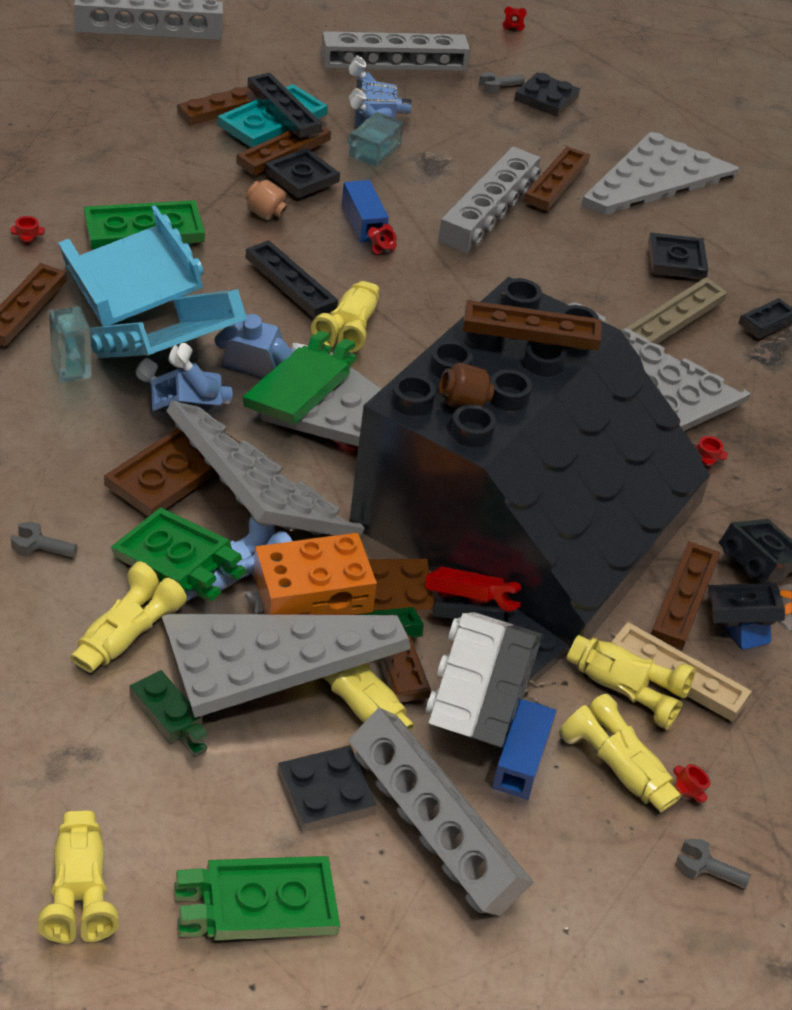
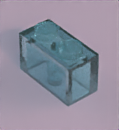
(375, 138)
(70, 344)

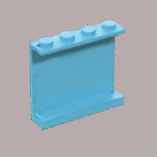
(135, 271)
(197, 316)

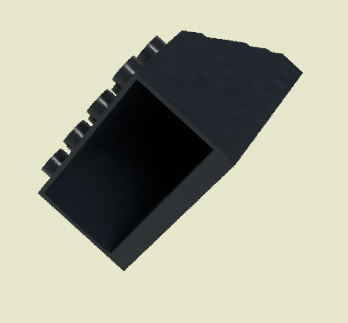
(549, 485)

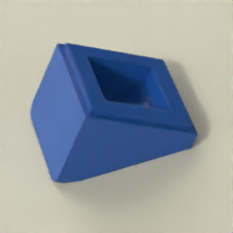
(750, 634)

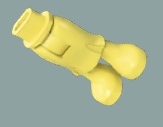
(350, 316)
(126, 619)
(630, 675)
(366, 693)
(623, 751)
(78, 878)

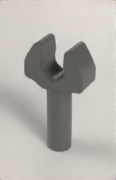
(493, 83)
(34, 540)
(707, 864)

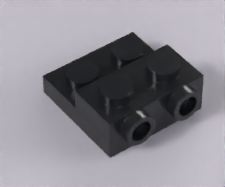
(760, 549)

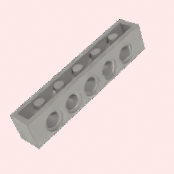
(157, 25)
(396, 50)
(489, 200)
(503, 877)

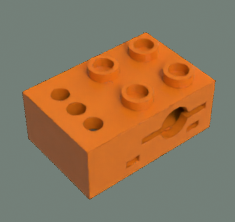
(315, 577)

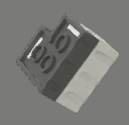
(483, 677)

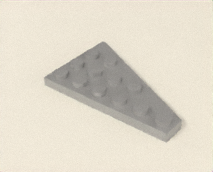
(655, 171)
(685, 385)
(337, 414)
(258, 479)
(253, 655)

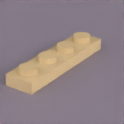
(708, 687)

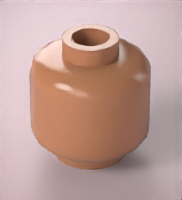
(266, 200)

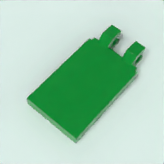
(302, 379)
(180, 552)
(258, 898)

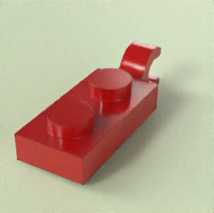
(475, 586)

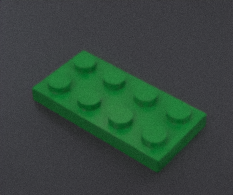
(114, 222)

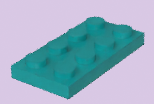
(257, 123)

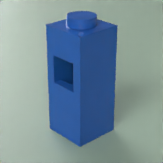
(363, 208)
(524, 749)

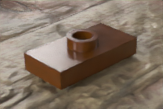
(406, 675)

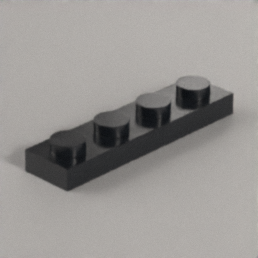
(284, 105)
(291, 279)

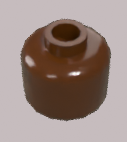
(465, 386)

